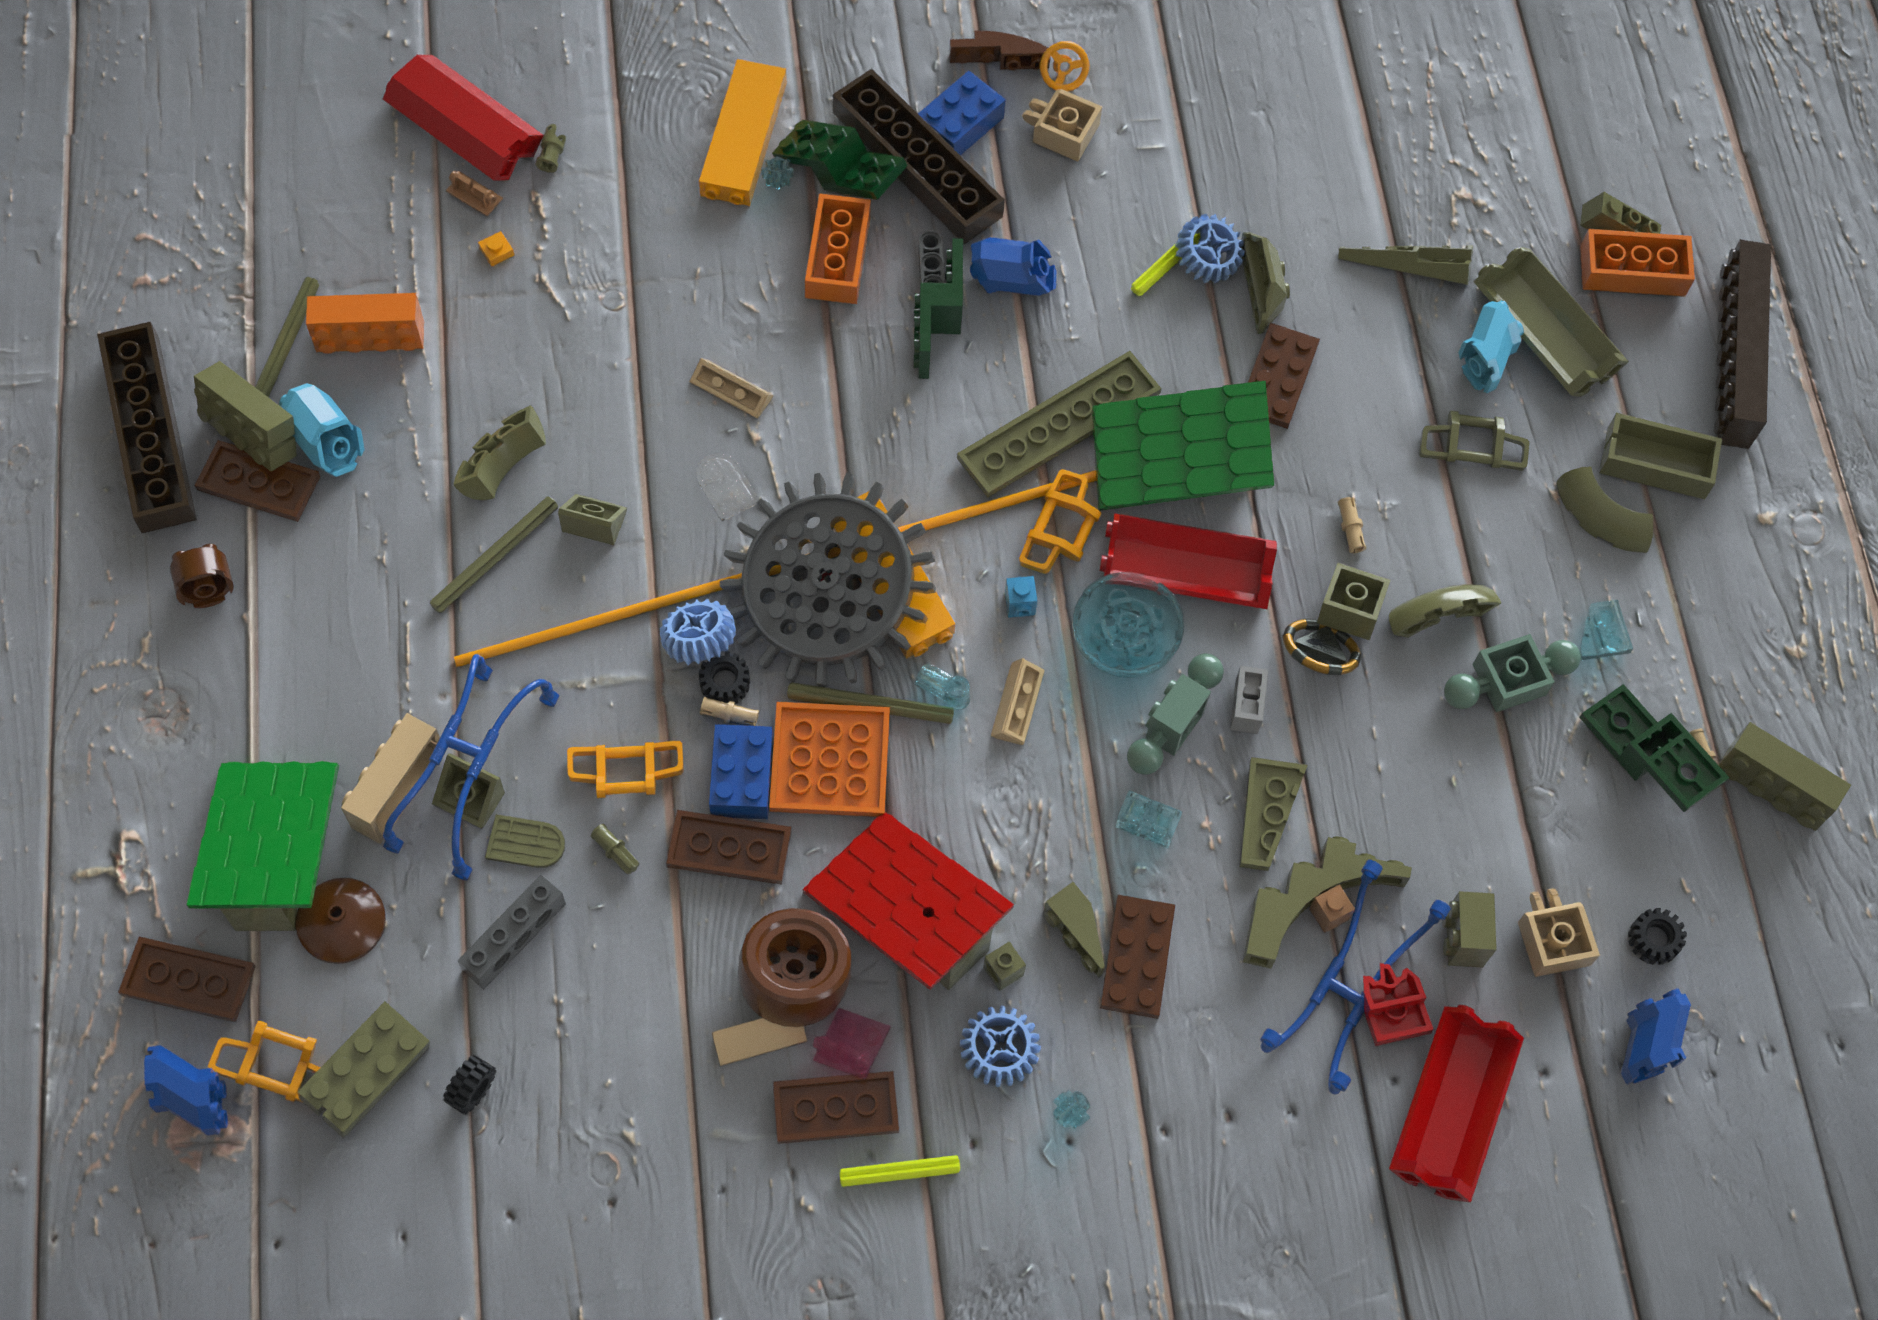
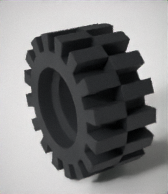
(728, 663)
(1646, 947)
(469, 1084)

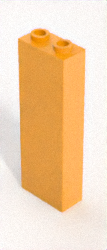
(743, 132)
(920, 636)

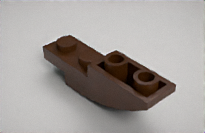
(990, 46)

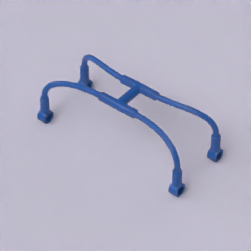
(482, 672)
(1271, 1039)

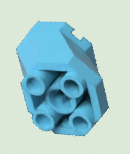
(1490, 345)
(323, 430)

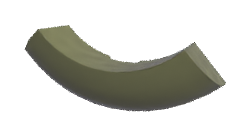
(499, 453)
(1601, 514)
(1428, 608)

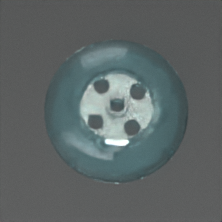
(1115, 598)

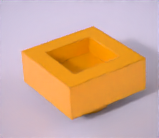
(496, 248)

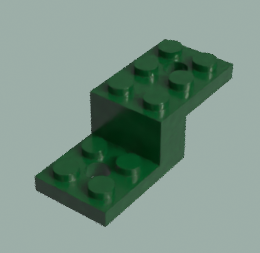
(840, 159)
(938, 308)
(1654, 747)

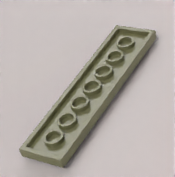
(1053, 425)

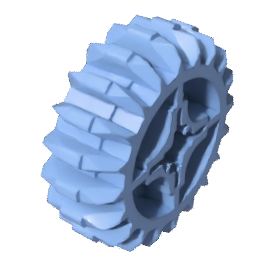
(1205, 256)
(697, 631)
(990, 1037)

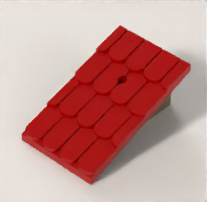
(910, 902)

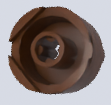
(201, 576)

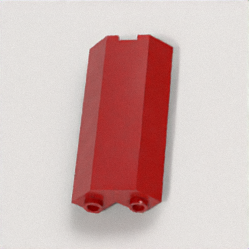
(461, 116)
(1192, 559)
(1457, 1103)

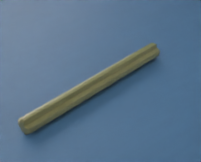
(286, 337)
(493, 554)
(897, 706)

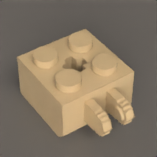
(1064, 123)
(1545, 926)

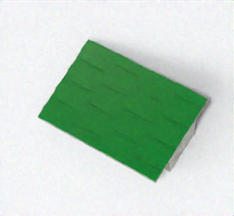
(1182, 446)
(263, 842)

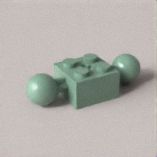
(1512, 673)
(1176, 714)

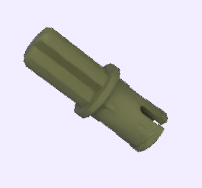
(615, 849)

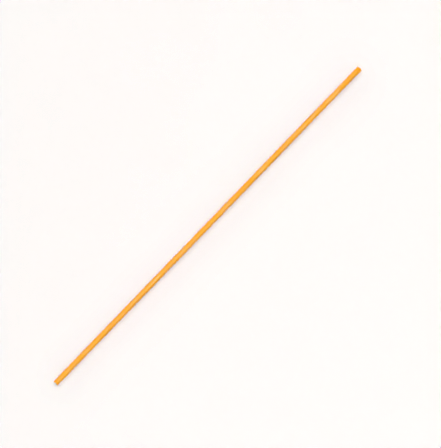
(714, 586)

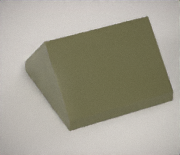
(591, 518)
(482, 797)

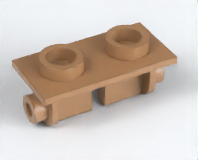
(473, 193)

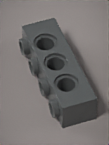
(512, 932)

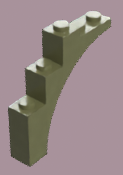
(1276, 911)

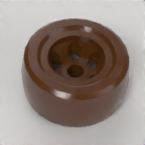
(774, 988)

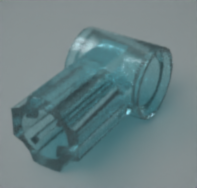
(943, 684)

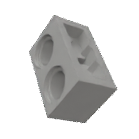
(1249, 699)

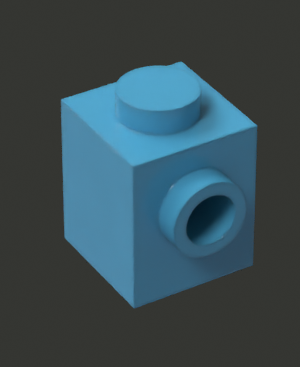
(1020, 596)

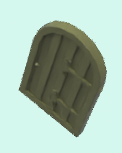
(525, 842)

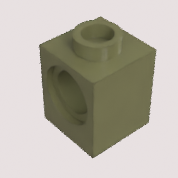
(1004, 966)

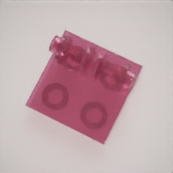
(851, 1043)

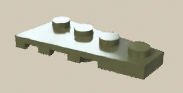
(1269, 801)

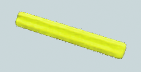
(1158, 269)
(899, 1171)

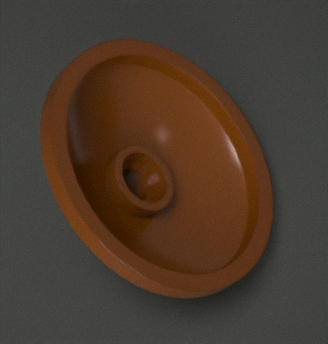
(351, 933)

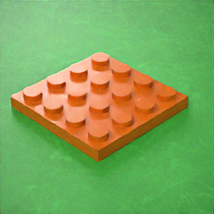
(829, 759)

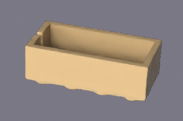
(390, 776)

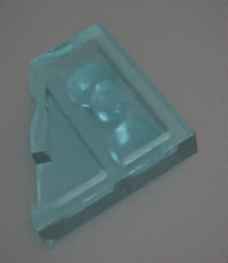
(1605, 632)

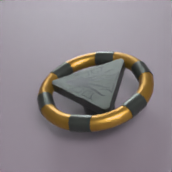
(1321, 648)

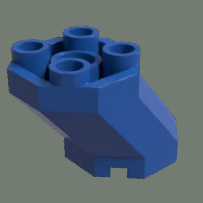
(1013, 266)
(1655, 1036)
(185, 1090)

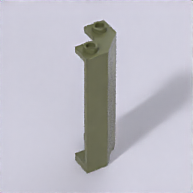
(1552, 321)

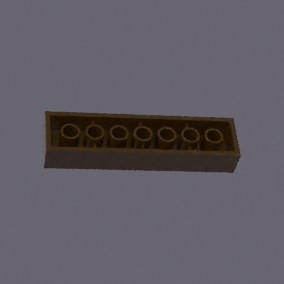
(934, 168)
(1743, 344)
(146, 427)

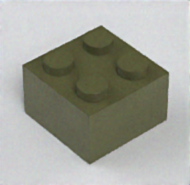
(1353, 601)
(1470, 929)

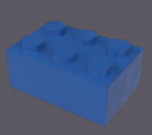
(965, 112)
(741, 771)

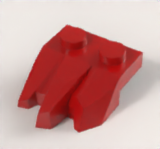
(1395, 1006)

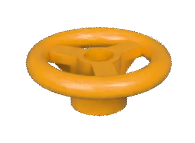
(1058, 59)

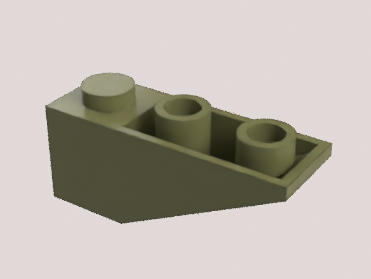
(1609, 213)
(1074, 917)

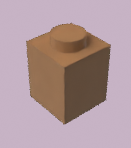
(1332, 908)

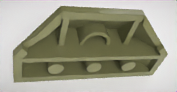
(1264, 279)

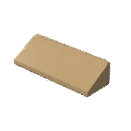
(730, 388)
(1017, 702)
(754, 1039)

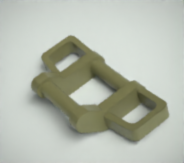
(1499, 436)

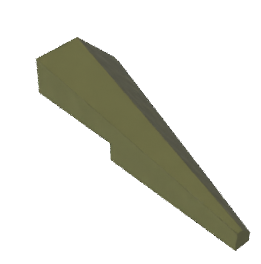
(1432, 262)

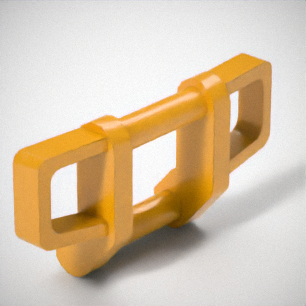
(1059, 545)
(602, 753)
(245, 1075)

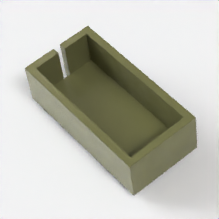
(245, 416)
(1661, 455)
(1783, 777)
(364, 1069)

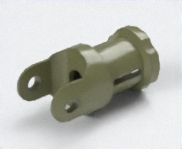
(551, 149)

